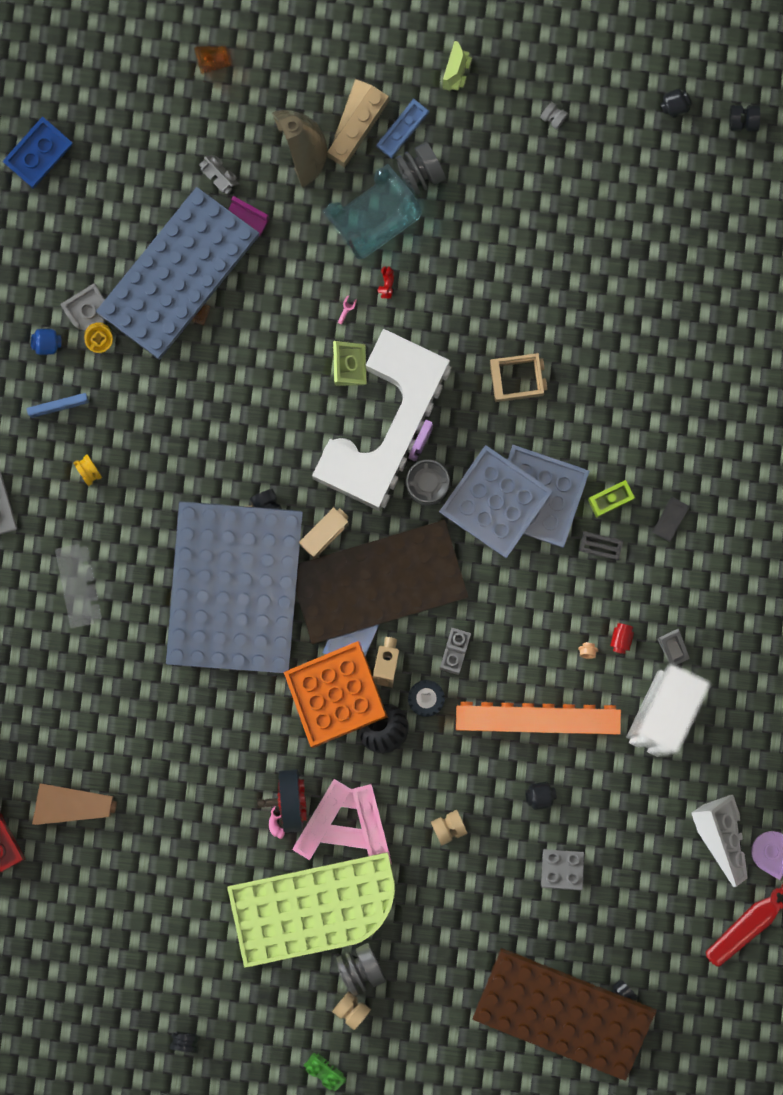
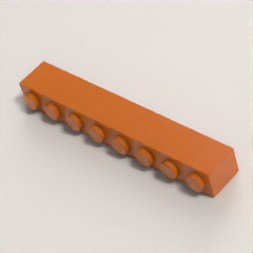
(538, 720)

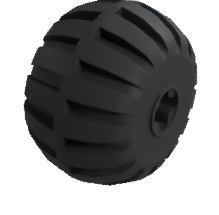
(394, 731)

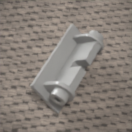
(213, 166)

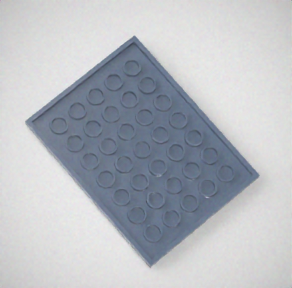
(233, 587)

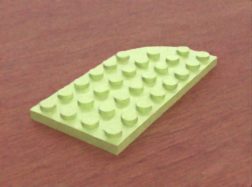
(312, 909)

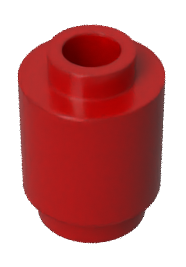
(622, 638)

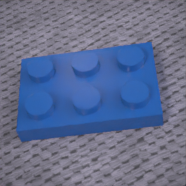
(37, 152)

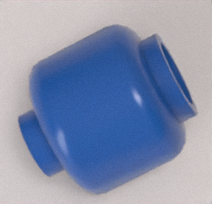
(45, 341)

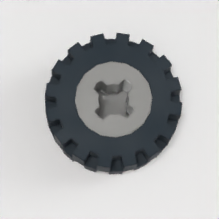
(426, 698)

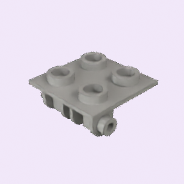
(562, 869)

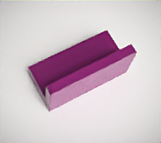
(249, 214)

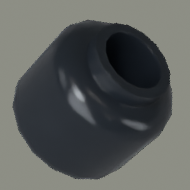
(676, 103)
(540, 795)

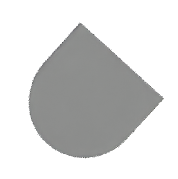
(83, 306)

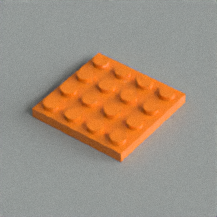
(335, 694)

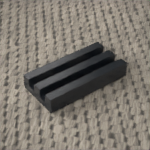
(584, 542)

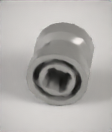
(554, 115)

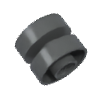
(427, 482)

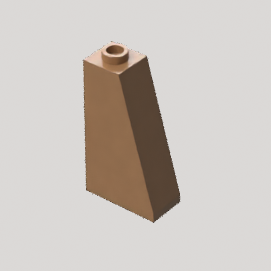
(65, 804)

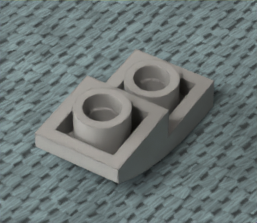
(455, 651)

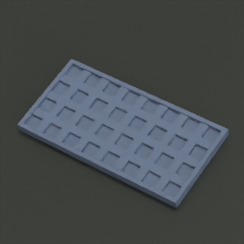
(177, 273)

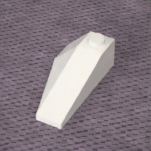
(719, 830)

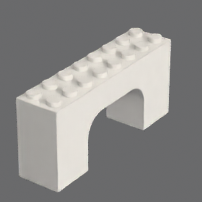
(372, 474)
(667, 711)

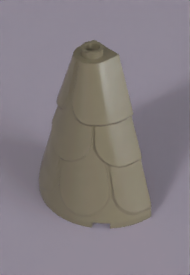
(305, 143)

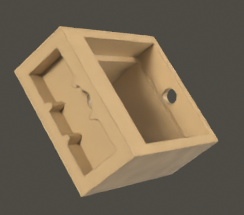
(496, 377)
(324, 532)

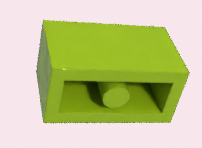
(611, 498)

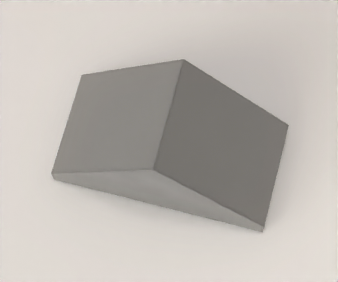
(674, 647)

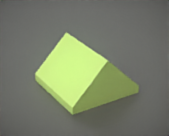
(349, 363)

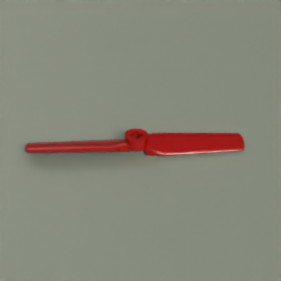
(745, 929)

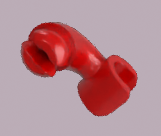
(388, 276)

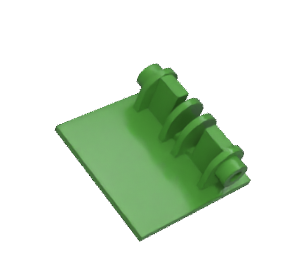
(331, 1078)

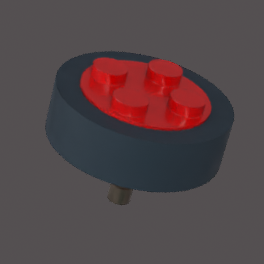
(290, 801)

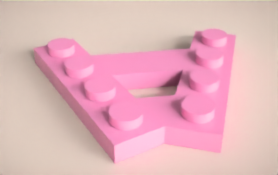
(320, 828)

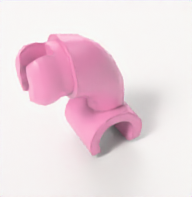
(274, 827)

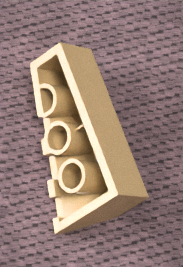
(359, 116)

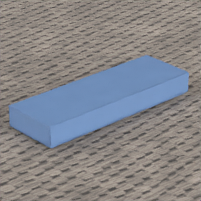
(402, 128)
(57, 405)

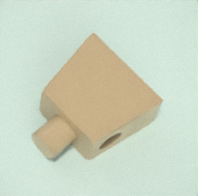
(385, 670)

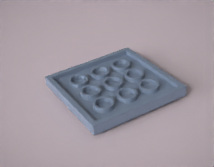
(567, 484)
(495, 501)

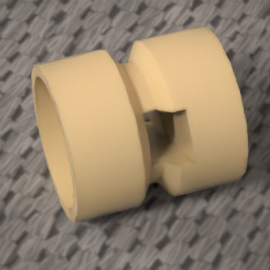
(449, 827)
(351, 1010)

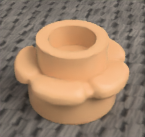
(588, 650)

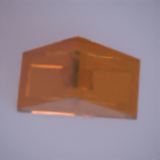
(212, 58)

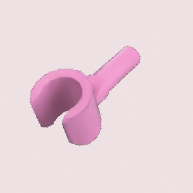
(347, 307)

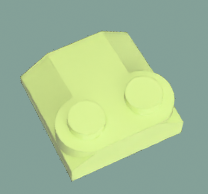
(456, 67)

